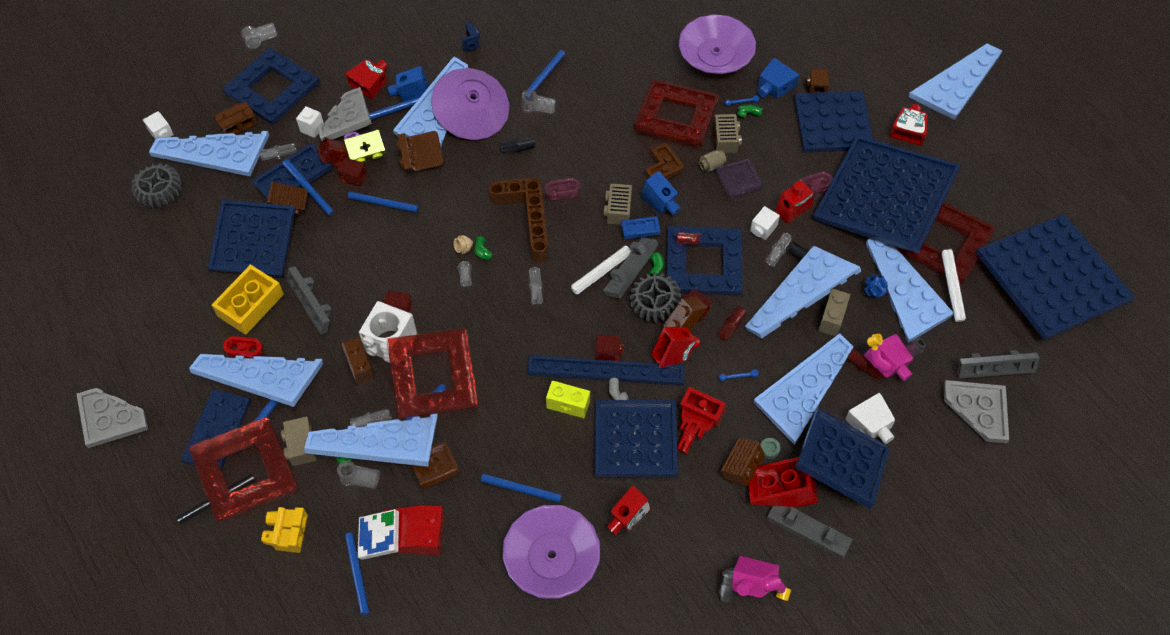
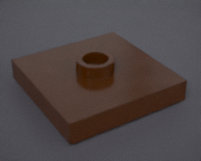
(441, 466)

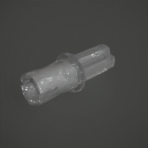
(277, 152)
(778, 250)
(535, 285)
(363, 420)

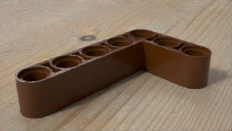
(527, 191)

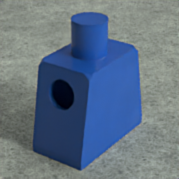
(777, 79)
(409, 84)
(660, 194)

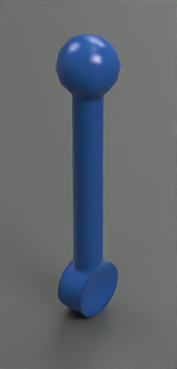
(755, 99)
(754, 374)

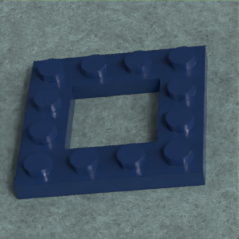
(301, 85)
(727, 284)

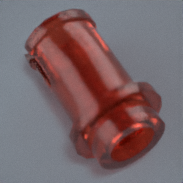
(687, 238)

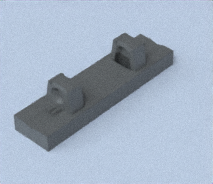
(631, 267)
(302, 290)
(997, 365)
(810, 530)

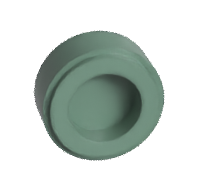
(770, 447)

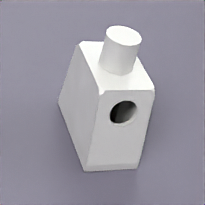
(872, 418)

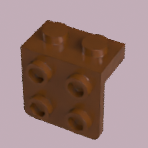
(420, 151)

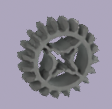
(159, 189)
(640, 295)

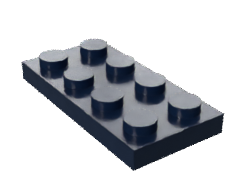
(305, 161)
(221, 414)

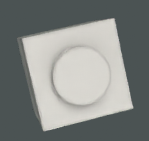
(309, 121)
(158, 126)
(764, 223)

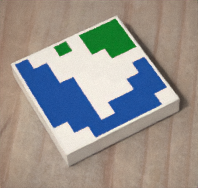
(378, 534)

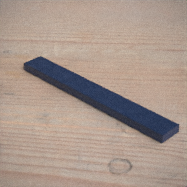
(605, 370)

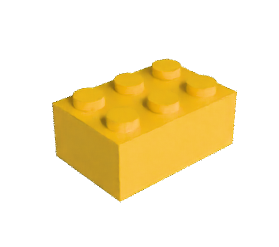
(247, 299)

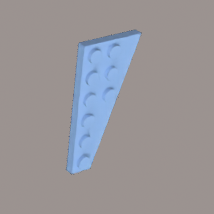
(955, 86)
(421, 116)
(218, 151)
(803, 287)
(909, 294)
(264, 376)
(797, 394)
(382, 441)

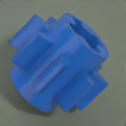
(875, 286)

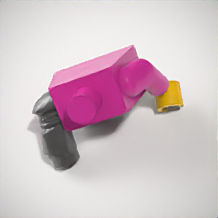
(892, 356)
(753, 579)

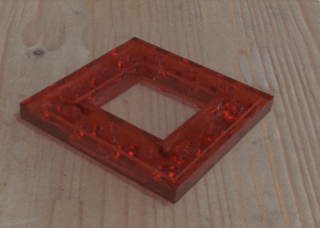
(695, 132)
(977, 230)
(464, 391)
(229, 505)

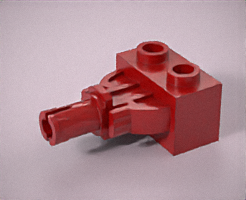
(700, 415)

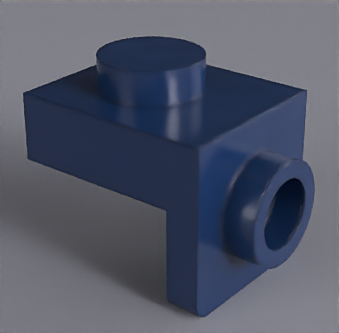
(472, 40)

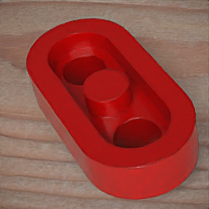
(244, 347)

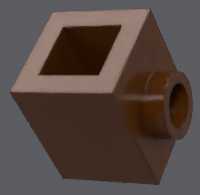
(818, 81)

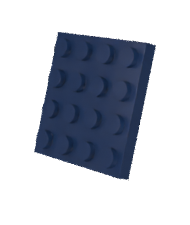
(831, 120)
(253, 236)
(636, 438)
(843, 458)

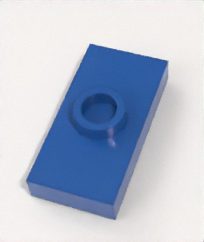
(640, 227)

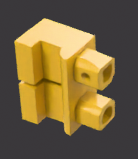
(287, 531)

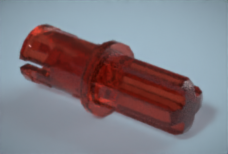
(732, 323)
(862, 362)

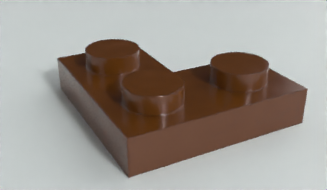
(667, 162)

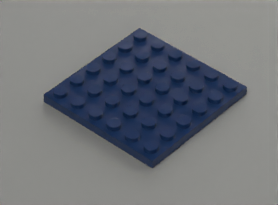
(887, 193)
(1054, 276)

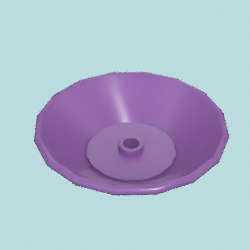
(717, 44)
(466, 116)
(549, 531)

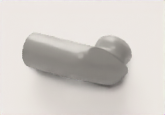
(614, 390)

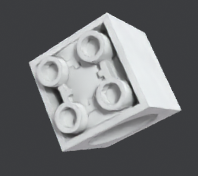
(384, 319)

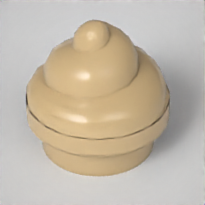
(462, 244)

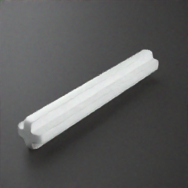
(600, 270)
(953, 285)

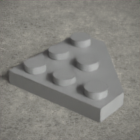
(347, 116)
(981, 407)
(108, 417)

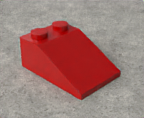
(782, 485)
(420, 529)

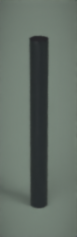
(205, 504)

